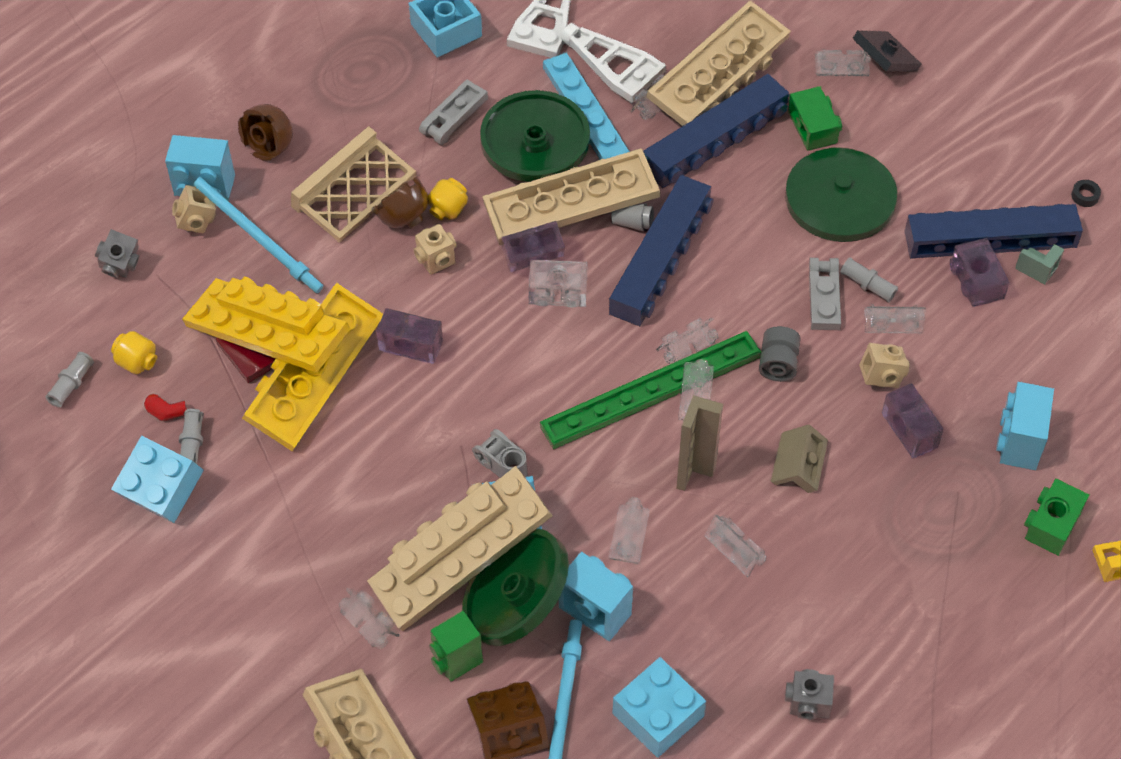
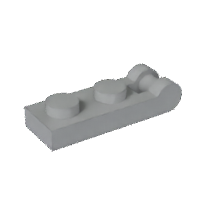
(453, 111)
(824, 294)

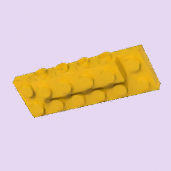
(267, 322)
(296, 395)

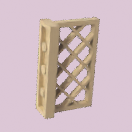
(332, 174)

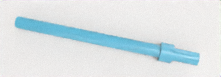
(297, 269)
(571, 654)

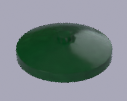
(534, 135)
(841, 194)
(517, 589)

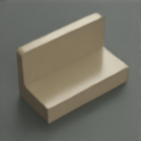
(800, 458)

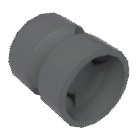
(779, 354)

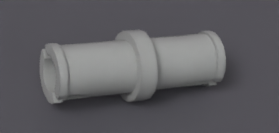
(869, 279)
(69, 379)
(191, 437)

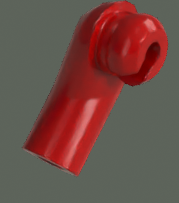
(162, 410)

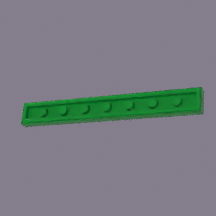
(644, 391)

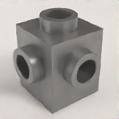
(117, 254)
(810, 694)

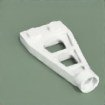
(539, 39)
(629, 83)

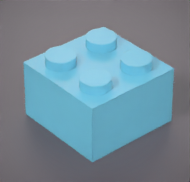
(445, 23)
(200, 157)
(1025, 425)
(157, 479)
(597, 596)
(658, 707)

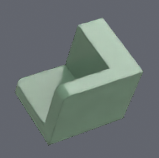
(1039, 265)

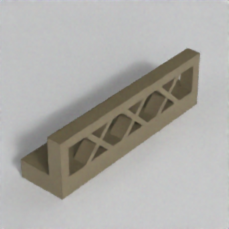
(699, 440)

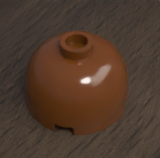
(265, 131)
(403, 206)

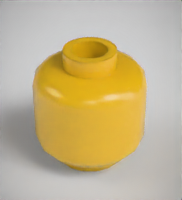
(447, 199)
(134, 352)

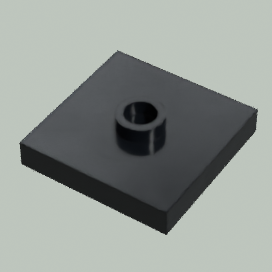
(886, 51)

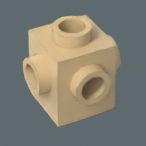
(193, 210)
(435, 249)
(884, 365)

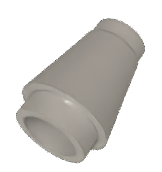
(634, 216)

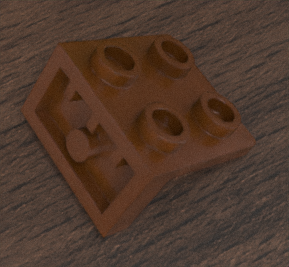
(509, 721)

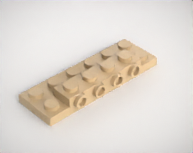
(720, 64)
(573, 194)
(457, 546)
(354, 720)

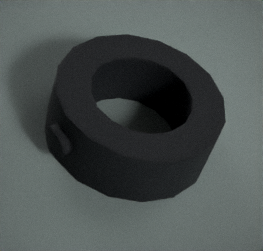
(1083, 200)

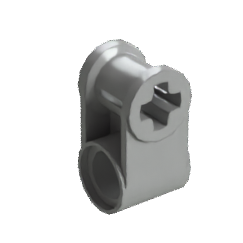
(499, 453)

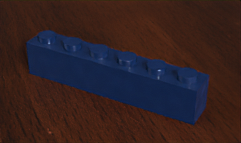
(716, 130)
(1004, 228)
(660, 251)

